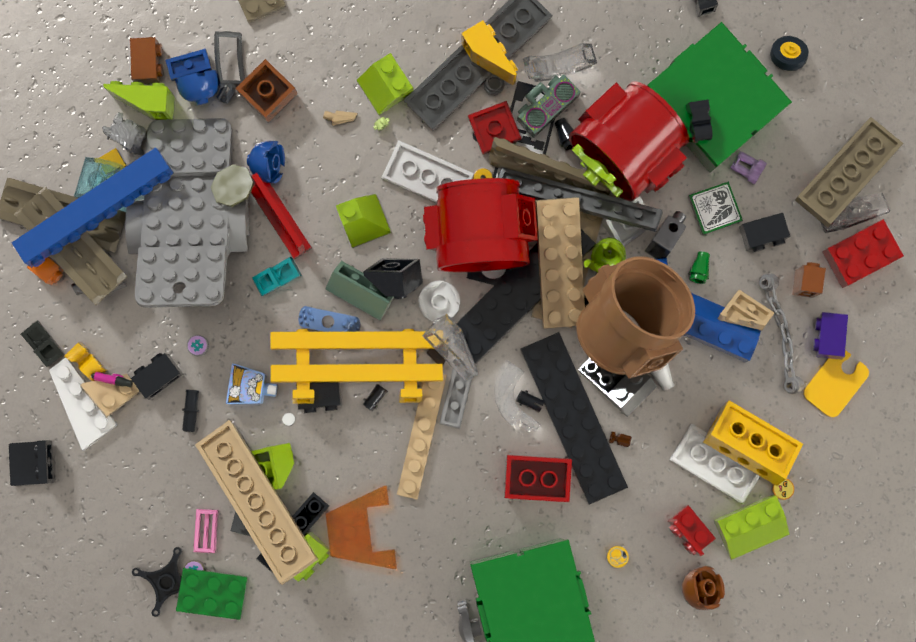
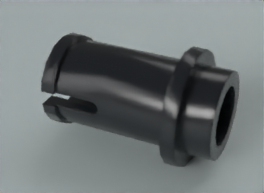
(374, 397)
(528, 400)

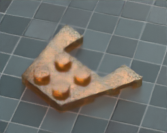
(350, 531)

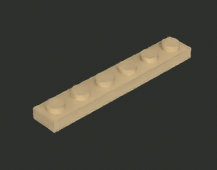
(421, 439)

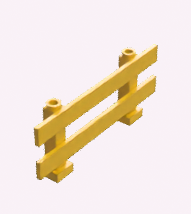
(304, 373)

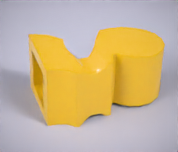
(86, 361)

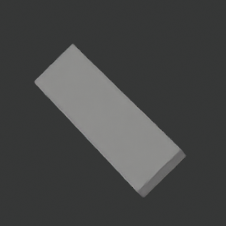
(455, 401)

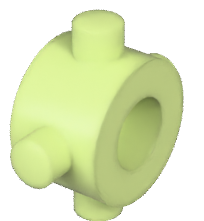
(381, 123)

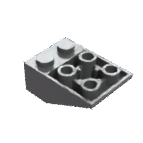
(617, 388)

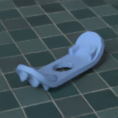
(312, 319)

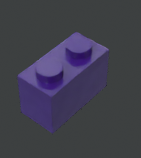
(831, 335)

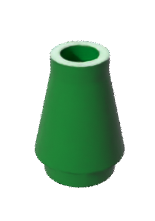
(700, 269)

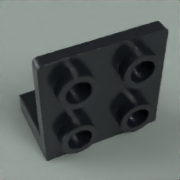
(31, 463)

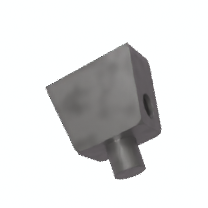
(667, 236)

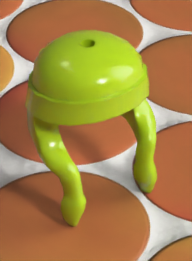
(601, 256)

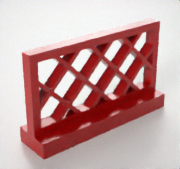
(279, 217)

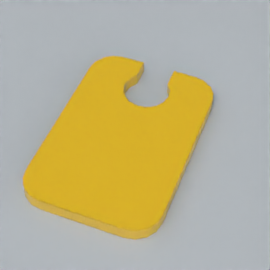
(832, 388)

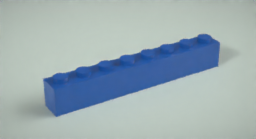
(92, 208)

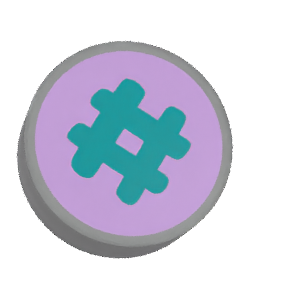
(197, 345)

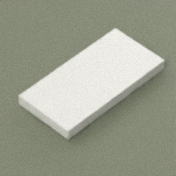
(421, 171)
(713, 466)

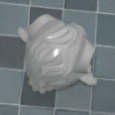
(127, 134)

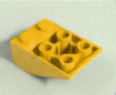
(487, 53)

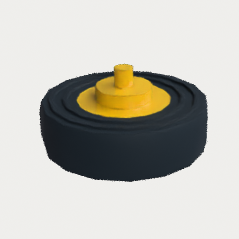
(789, 53)

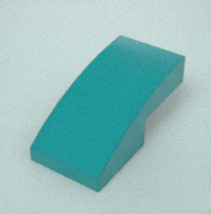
(276, 276)

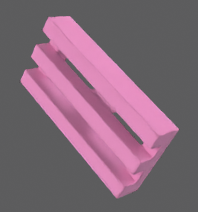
(205, 549)

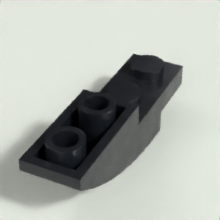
(305, 518)

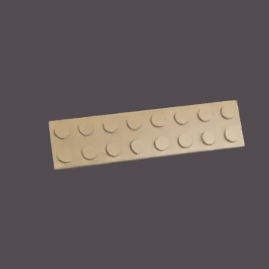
(256, 502)

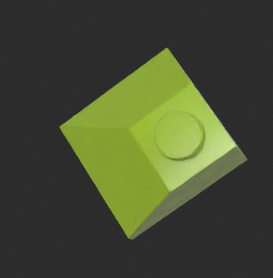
(363, 219)
(276, 463)

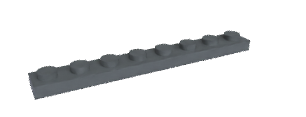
(589, 201)

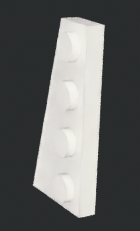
(83, 414)

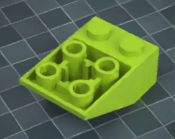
(151, 101)

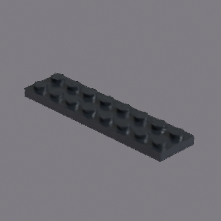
(506, 304)
(574, 418)

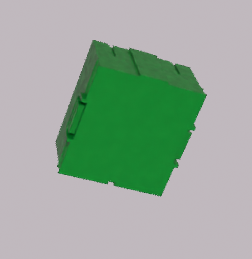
(737, 90)
(532, 595)

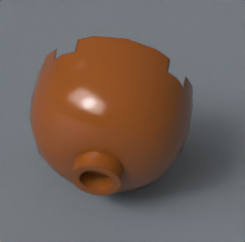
(703, 588)

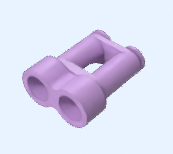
(755, 171)

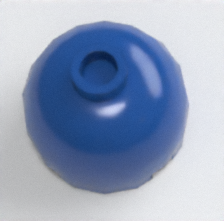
(198, 87)
(266, 161)

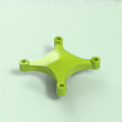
(596, 171)

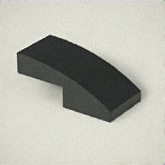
(42, 343)

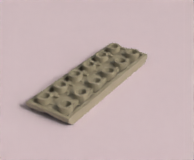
(523, 160)
(19, 193)
(81, 260)

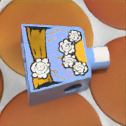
(248, 386)

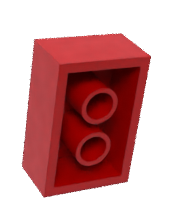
(863, 253)
(538, 478)

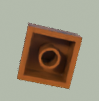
(266, 90)

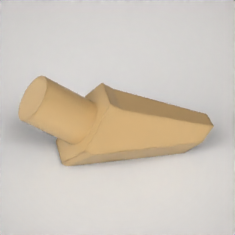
(339, 117)

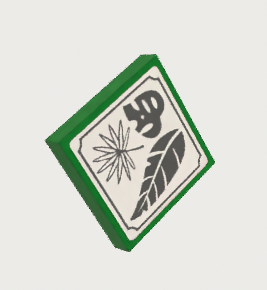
(715, 208)

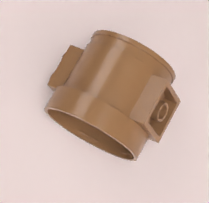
(656, 301)

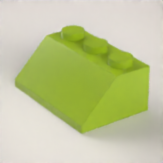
(752, 526)

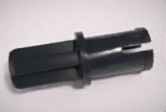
(190, 410)

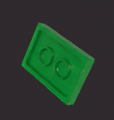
(211, 593)

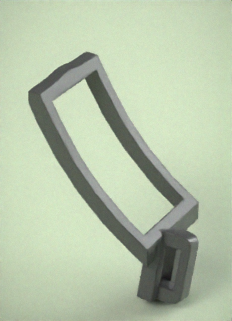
(232, 84)

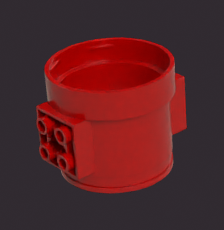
(633, 138)
(480, 225)

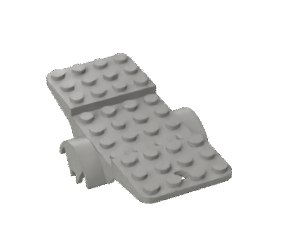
(179, 224)

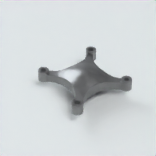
(467, 628)

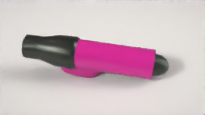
(115, 379)

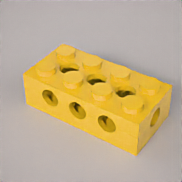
(769, 454)

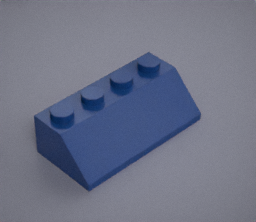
(723, 336)

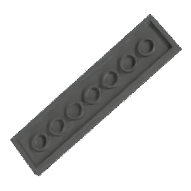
(460, 77)

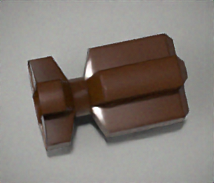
(622, 439)

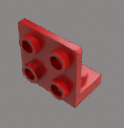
(691, 530)

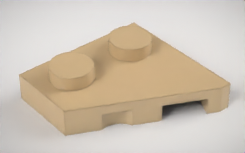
(746, 312)
(109, 396)

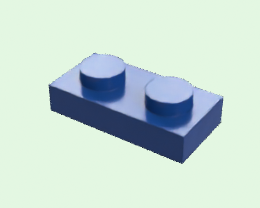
(188, 64)

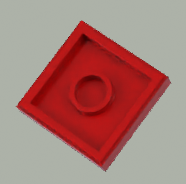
(494, 122)

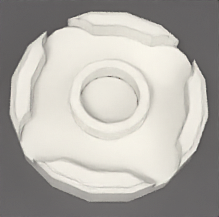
(438, 299)

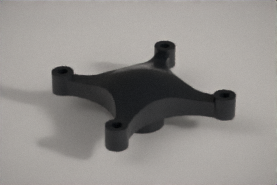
(164, 581)

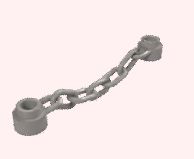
(773, 283)

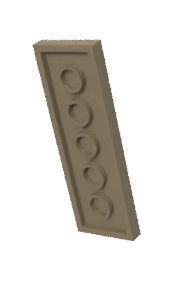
(848, 172)

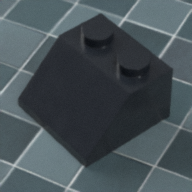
(395, 276)

